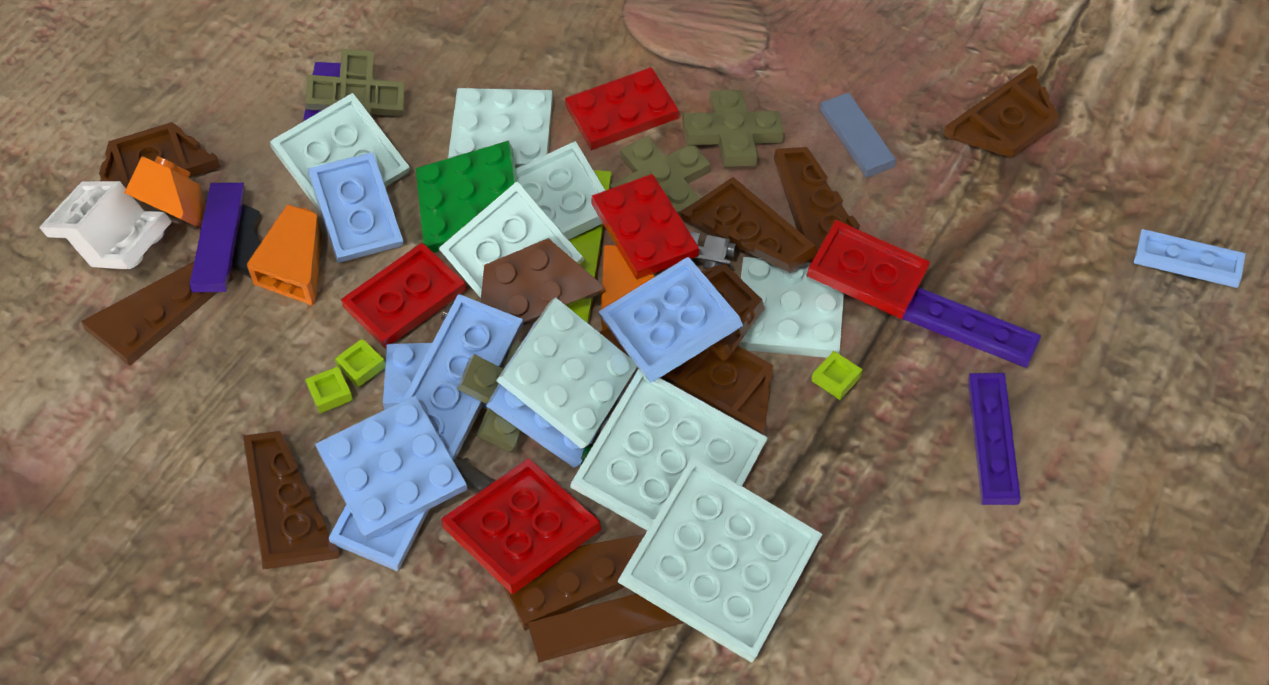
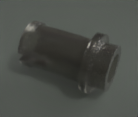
(473, 477)

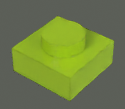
(360, 362)
(836, 375)
(329, 389)

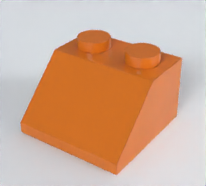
(168, 189)

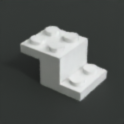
(106, 225)

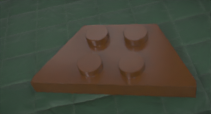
(1008, 117)
(162, 141)
(532, 278)
(741, 299)
(732, 386)

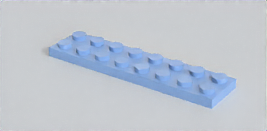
(465, 331)

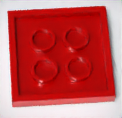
(520, 525)

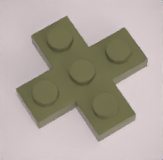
(355, 77)
(732, 128)
(671, 171)
(480, 383)

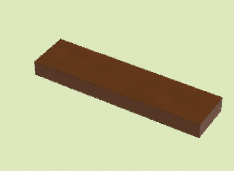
(597, 626)

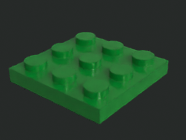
(460, 189)

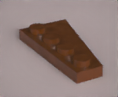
(809, 195)
(752, 225)
(147, 315)
(285, 515)
(575, 580)

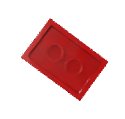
(621, 108)
(644, 226)
(868, 269)
(403, 295)

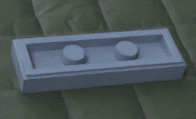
(857, 135)

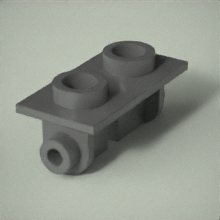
(714, 251)

